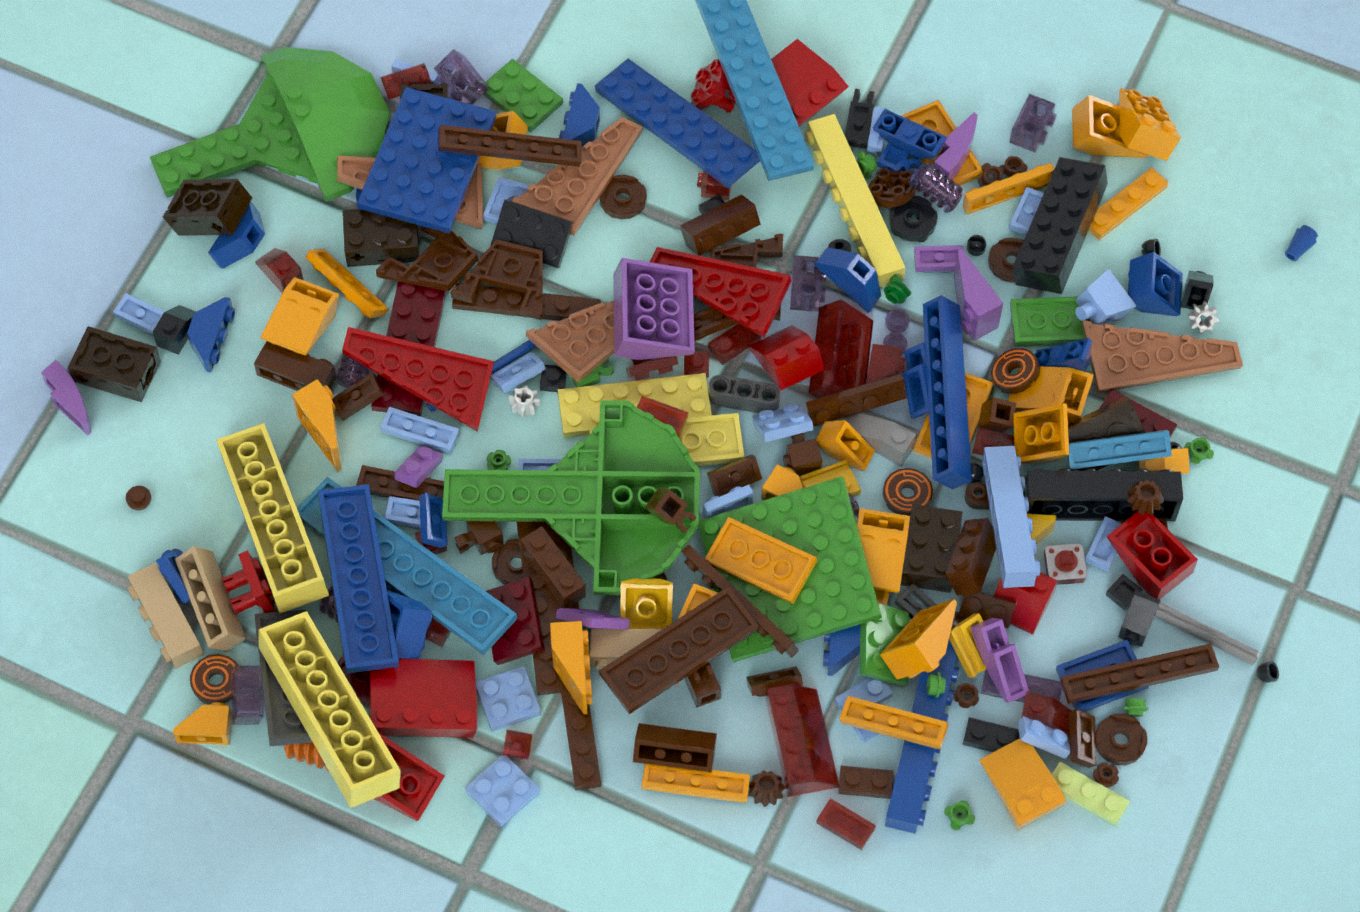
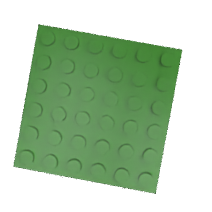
(840, 585)

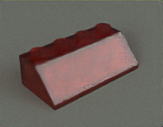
(844, 345)
(801, 739)

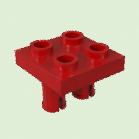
(711, 88)
(260, 592)

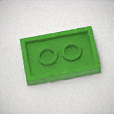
(520, 91)
(1045, 321)
(875, 638)

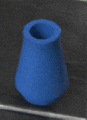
(1301, 242)

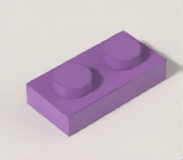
(936, 258)
(418, 466)

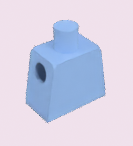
(1104, 301)

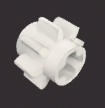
(1203, 324)
(524, 408)

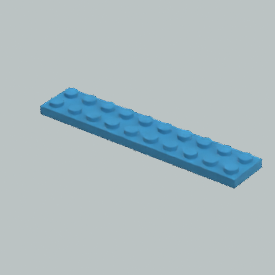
(756, 88)
(426, 578)

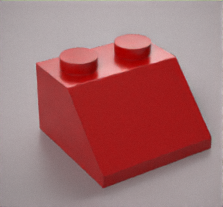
(1030, 601)

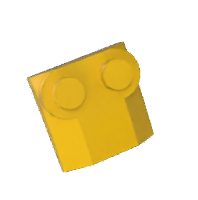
(646, 603)

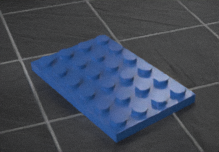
(410, 174)

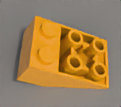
(1146, 125)
(301, 316)
(1056, 387)
(884, 546)
(572, 660)

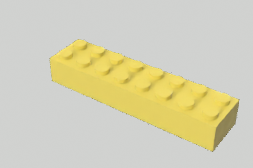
(272, 518)
(329, 709)

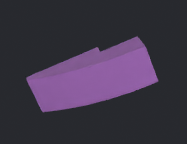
(957, 147)
(66, 395)
(1000, 659)

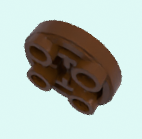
(892, 188)

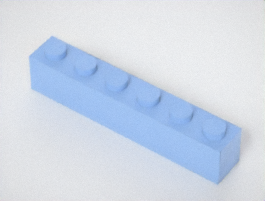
(1009, 517)

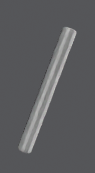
(1207, 633)

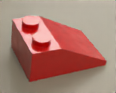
(788, 356)
(1152, 554)
(416, 786)

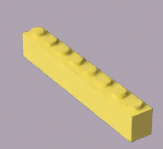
(854, 198)

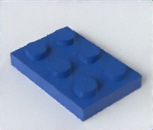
(1104, 657)

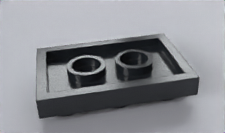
(535, 230)

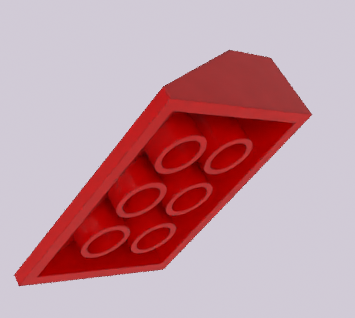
(806, 80)
(424, 698)

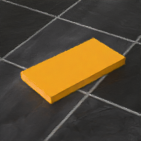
(936, 118)
(977, 392)
(761, 560)

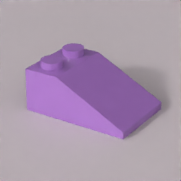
(977, 300)

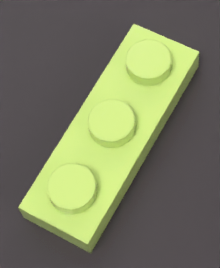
(1090, 794)

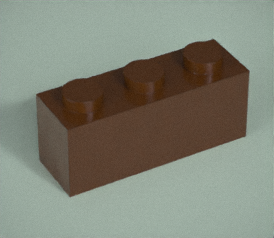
(720, 225)
(292, 368)
(972, 557)
(553, 568)
(674, 747)

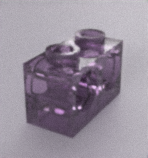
(464, 75)
(1030, 122)
(806, 283)
(246, 695)

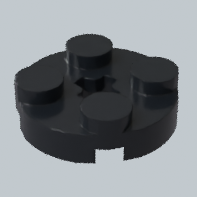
(909, 230)

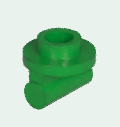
(896, 290)

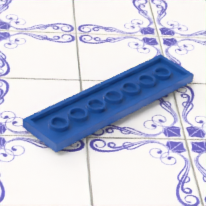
(678, 123)
(358, 579)

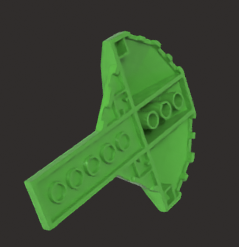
(298, 122)
(595, 496)

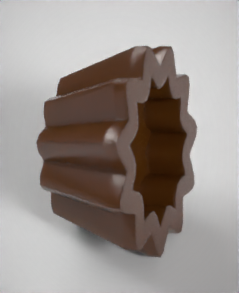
(1145, 497)
(766, 788)

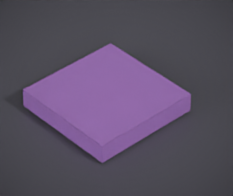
(593, 618)

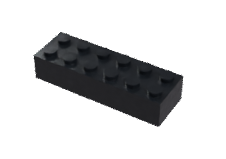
(1060, 225)
(1097, 494)

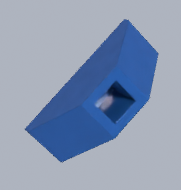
(583, 117)
(909, 135)
(243, 242)
(851, 275)
(209, 330)
(1071, 354)
(843, 648)

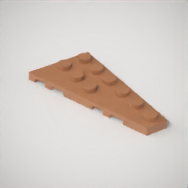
(355, 171)
(575, 190)
(578, 341)
(1144, 356)

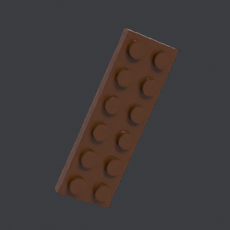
(678, 650)

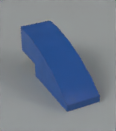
(916, 381)

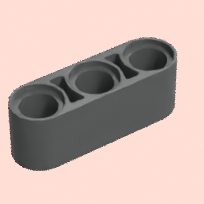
(734, 386)

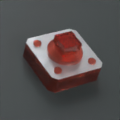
(1065, 563)

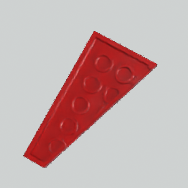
(735, 290)
(437, 376)

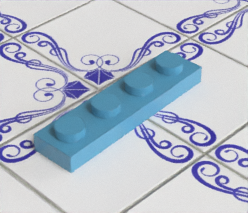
(1119, 449)

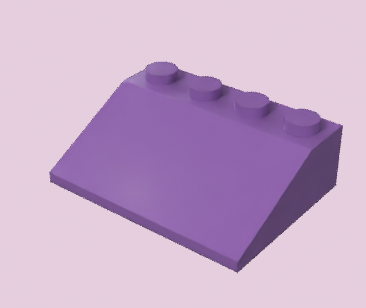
(652, 310)

